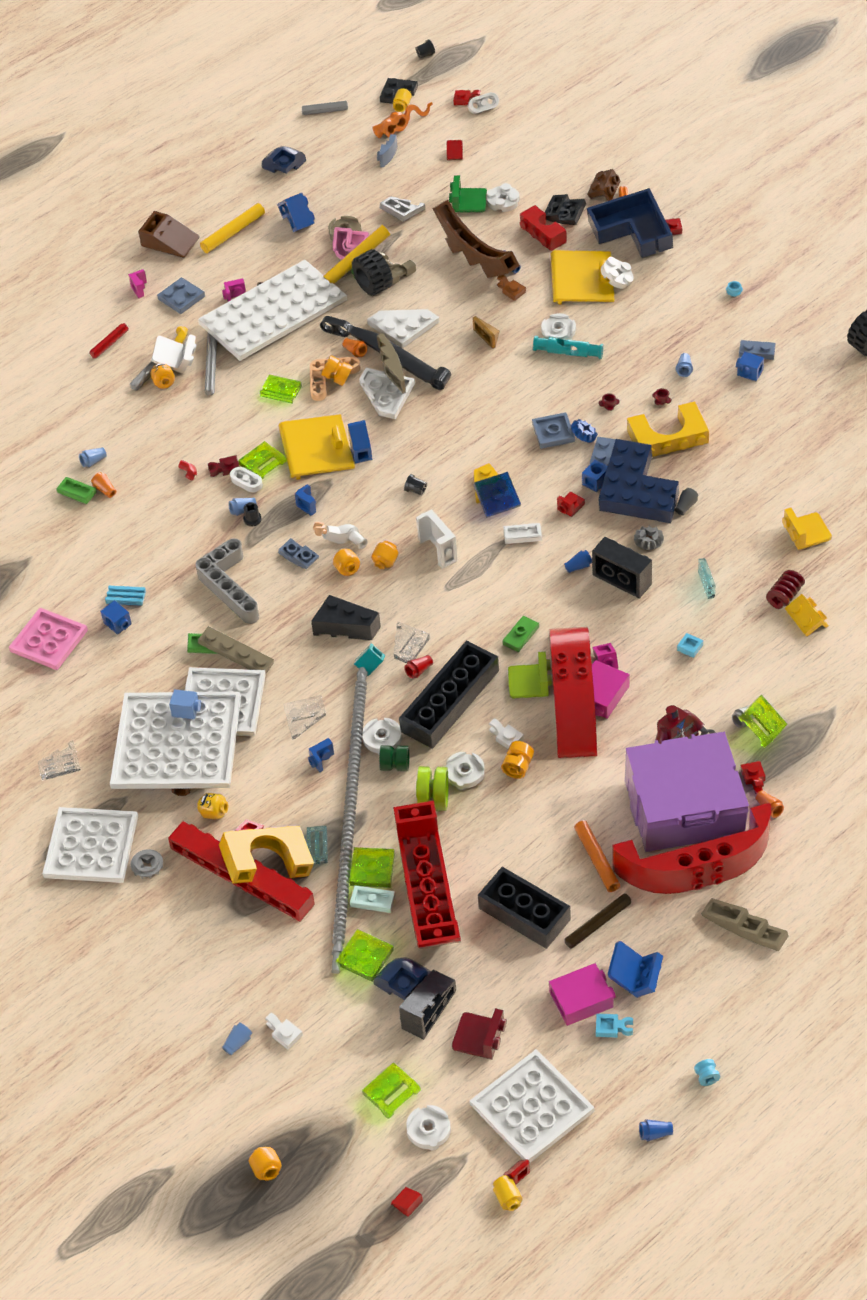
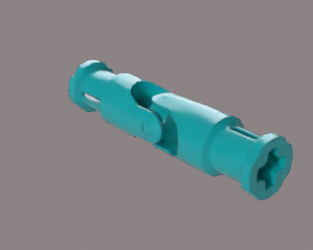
(562, 346)

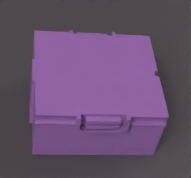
(685, 791)

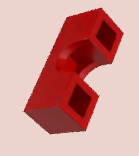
(534, 222)

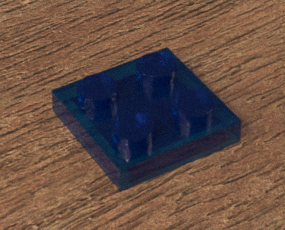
(497, 494)

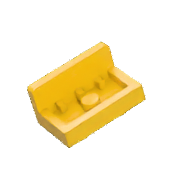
(806, 615)

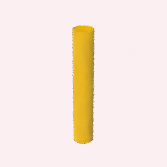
(232, 228)
(345, 264)

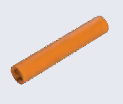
(597, 856)

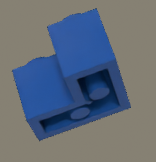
(297, 212)

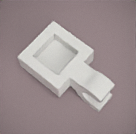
(506, 735)
(284, 1033)

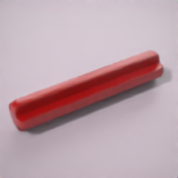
(108, 340)

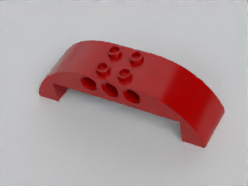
(573, 692)
(696, 864)
(425, 875)

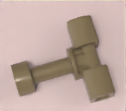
(399, 270)

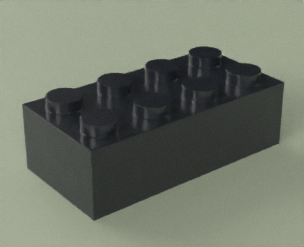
(524, 907)

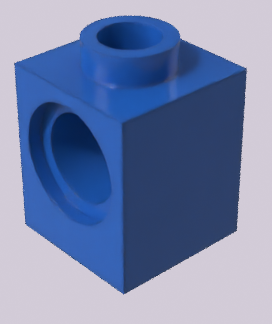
(750, 366)
(594, 475)
(116, 617)

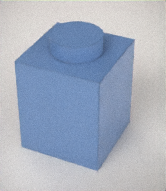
(184, 704)

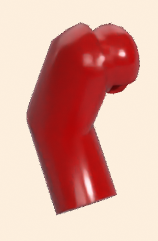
(190, 468)

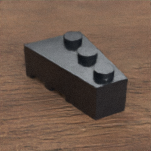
(345, 619)
(426, 1003)

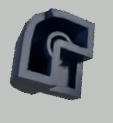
(283, 159)
(401, 977)

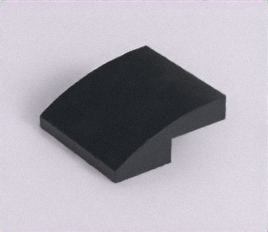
(564, 210)

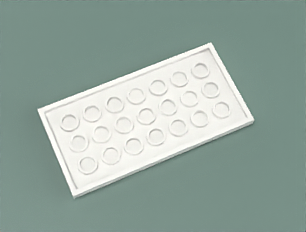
(272, 310)

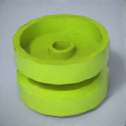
(433, 788)

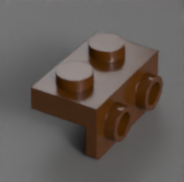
(604, 184)

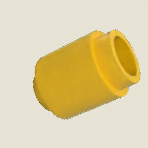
(401, 100)
(507, 1193)

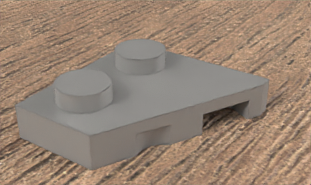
(401, 208)

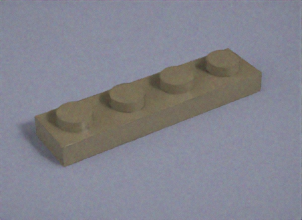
(235, 650)

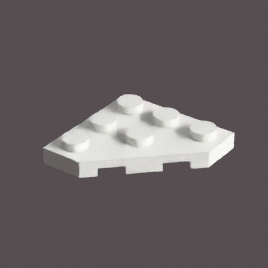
(403, 325)
(383, 393)

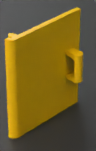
(579, 276)
(316, 445)

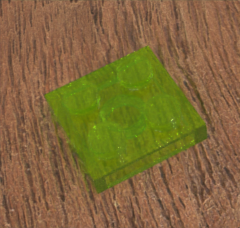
(372, 867)
(365, 955)

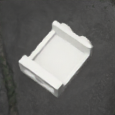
(432, 528)

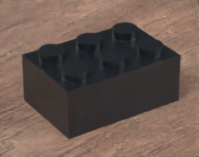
(622, 567)

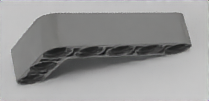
(212, 574)

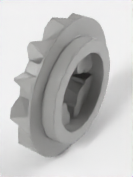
(645, 542)
(147, 856)

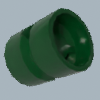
(397, 758)

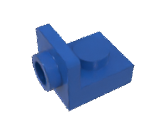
(305, 500)
(320, 752)

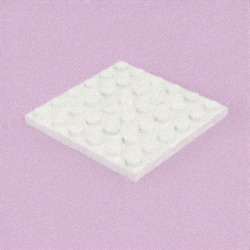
(174, 751)

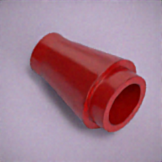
(416, 667)

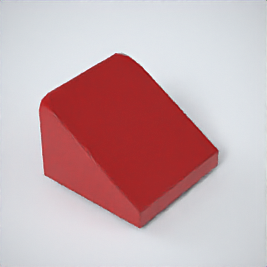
(454, 149)
(518, 1171)
(407, 1201)

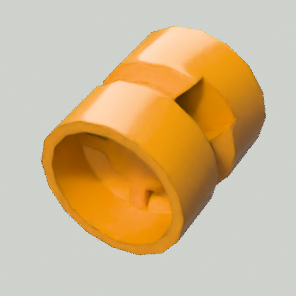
(336, 370)
(517, 759)

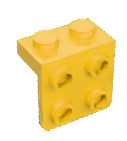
(805, 530)

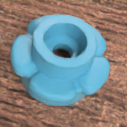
(734, 288)

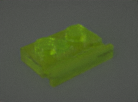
(280, 388)

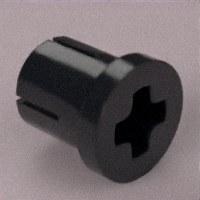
(425, 49)
(415, 485)
(251, 514)

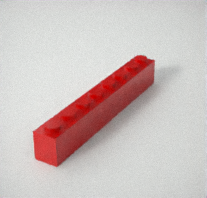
(266, 884)

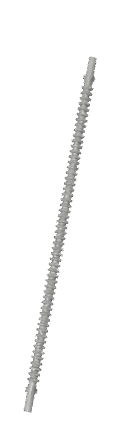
(349, 818)

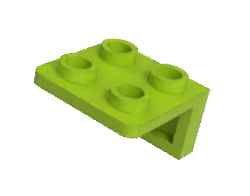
(530, 680)

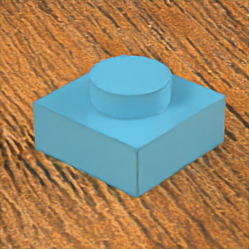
(690, 645)

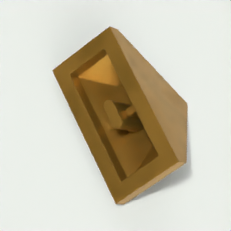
(486, 331)

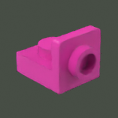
(137, 282)
(233, 289)
(606, 654)

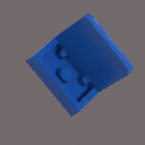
(633, 971)

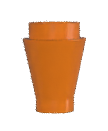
(356, 347)
(103, 484)
(776, 805)

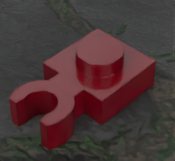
(225, 466)

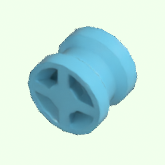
(707, 1072)

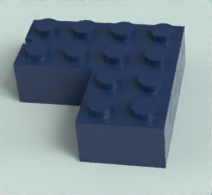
(634, 216)
(630, 490)

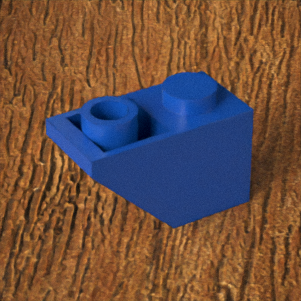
(359, 441)

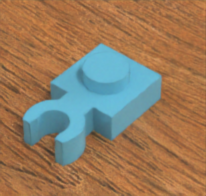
(608, 1025)

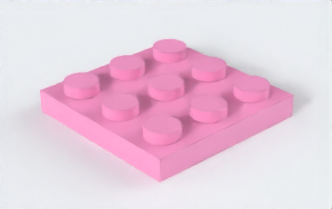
(48, 638)

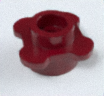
(661, 396)
(609, 401)

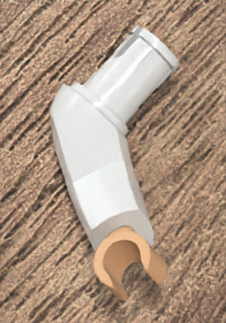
(340, 534)

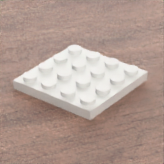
(247, 682)
(90, 845)
(532, 1106)

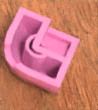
(346, 240)

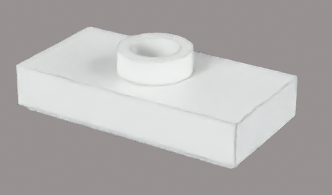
(522, 533)

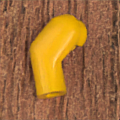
(181, 334)

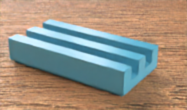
(129, 595)

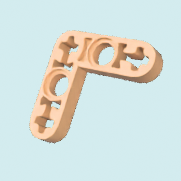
(315, 373)

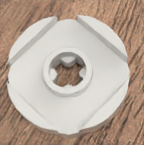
(496, 195)
(617, 272)
(567, 330)
(374, 727)
(468, 779)
(428, 1139)

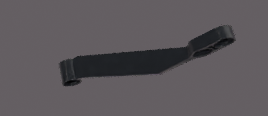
(436, 377)

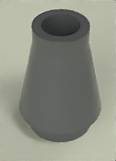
(686, 501)

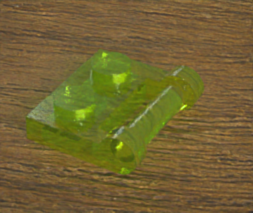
(261, 455)
(766, 716)
(386, 1085)

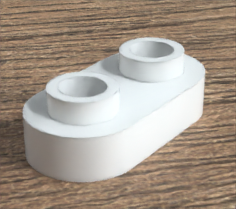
(482, 103)
(248, 479)

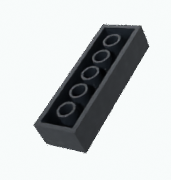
(449, 694)

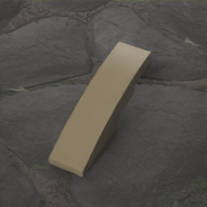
(391, 362)
(740, 922)

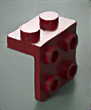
(479, 1034)

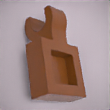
(511, 289)

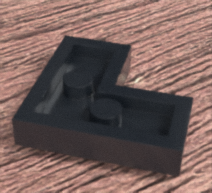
(393, 85)

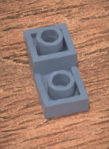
(387, 151)
(297, 554)

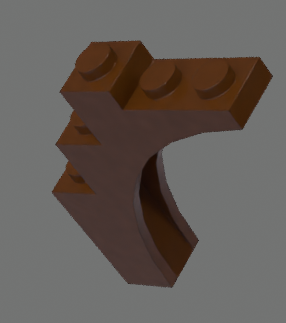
(460, 238)

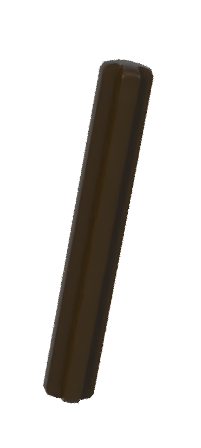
(598, 920)

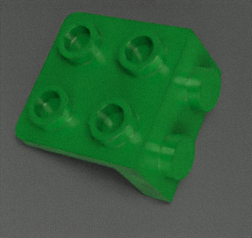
(467, 198)

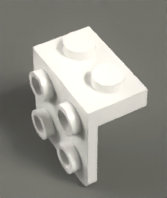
(174, 353)

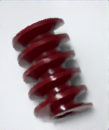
(785, 589)

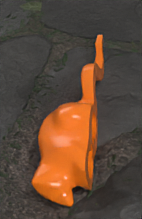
(398, 121)

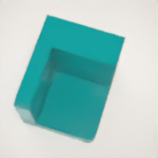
(369, 659)

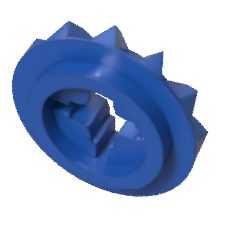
(588, 435)

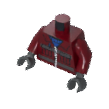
(679, 724)

